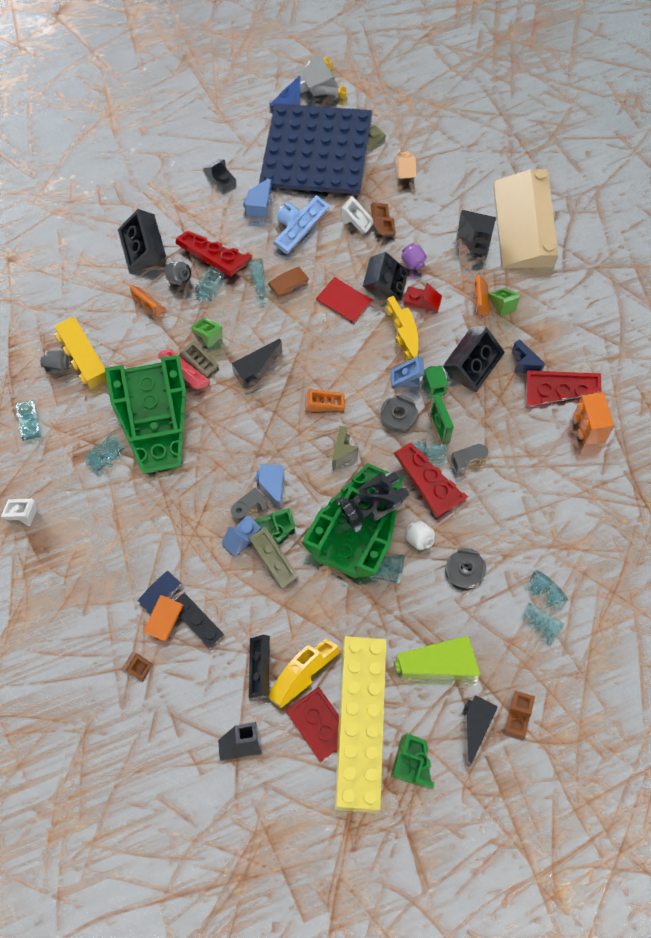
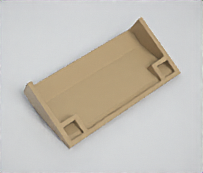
(526, 220)

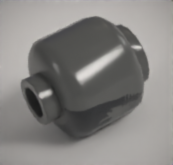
(178, 273)
(54, 362)

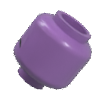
(414, 256)

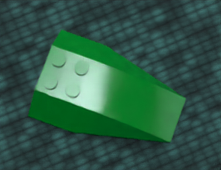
(150, 411)
(338, 545)

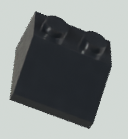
(476, 231)

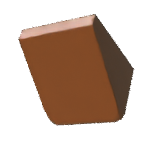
(136, 666)

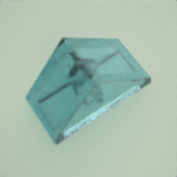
(391, 569)

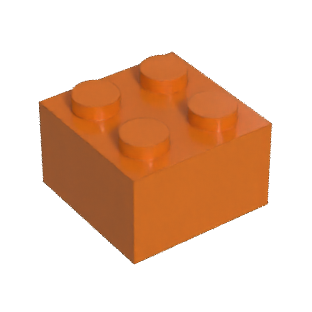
(593, 419)

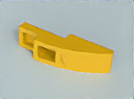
(406, 328)
(300, 669)

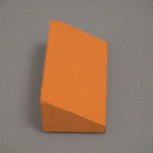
(481, 296)
(147, 301)
(163, 618)

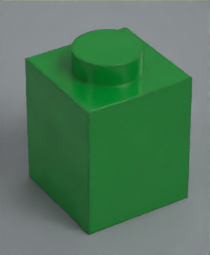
(435, 380)

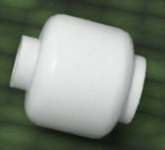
(420, 535)

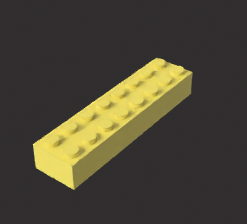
(360, 725)

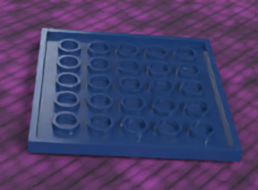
(317, 148)

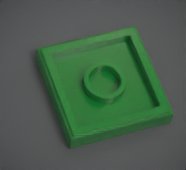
(441, 419)

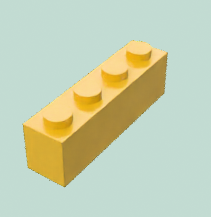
(82, 353)

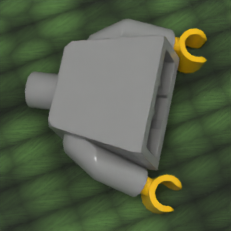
(320, 79)

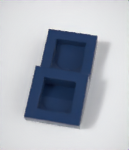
(165, 585)

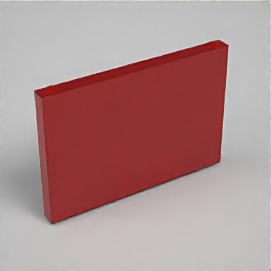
(344, 299)

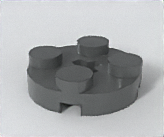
(402, 423)
(461, 578)

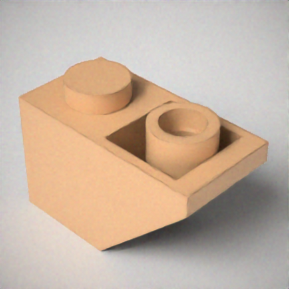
(405, 164)

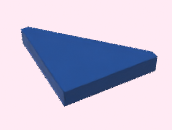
(289, 95)

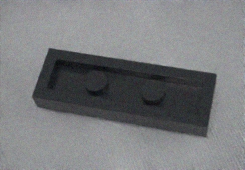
(199, 622)
(259, 667)

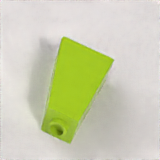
(439, 661)

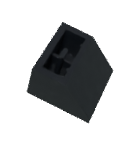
(385, 276)

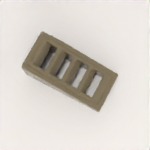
(193, 346)

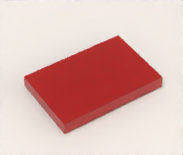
(316, 723)

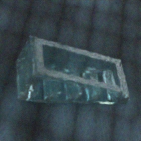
(257, 273)
(207, 293)
(544, 621)

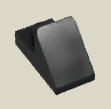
(219, 174)

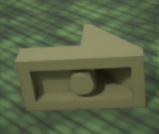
(343, 451)

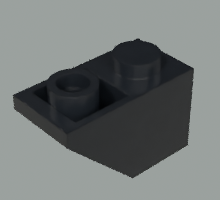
(240, 742)

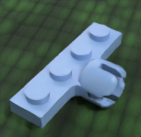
(298, 222)

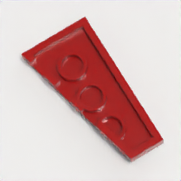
(213, 253)
(552, 386)
(430, 482)

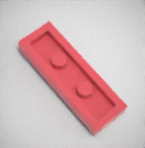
(190, 374)

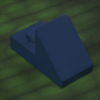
(527, 358)

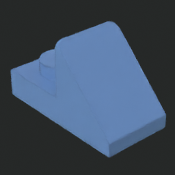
(408, 373)
(238, 538)

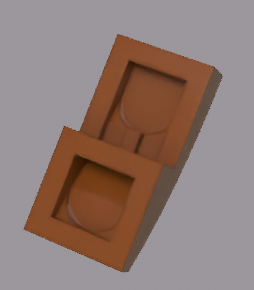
(382, 220)
(287, 281)
(519, 715)

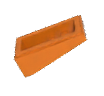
(324, 395)

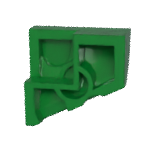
(277, 524)
(412, 762)

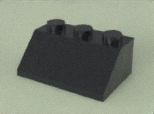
(141, 241)
(474, 358)

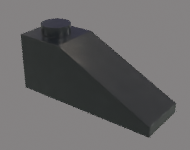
(254, 365)
(476, 724)

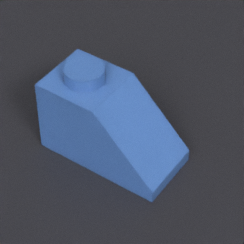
(258, 199)
(271, 482)

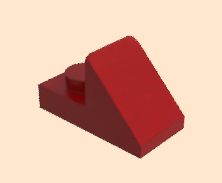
(425, 299)

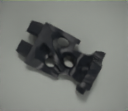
(383, 494)

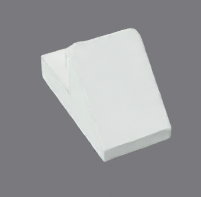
(357, 215)
(21, 510)

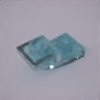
(28, 420)
(434, 452)
(105, 453)
(544, 584)

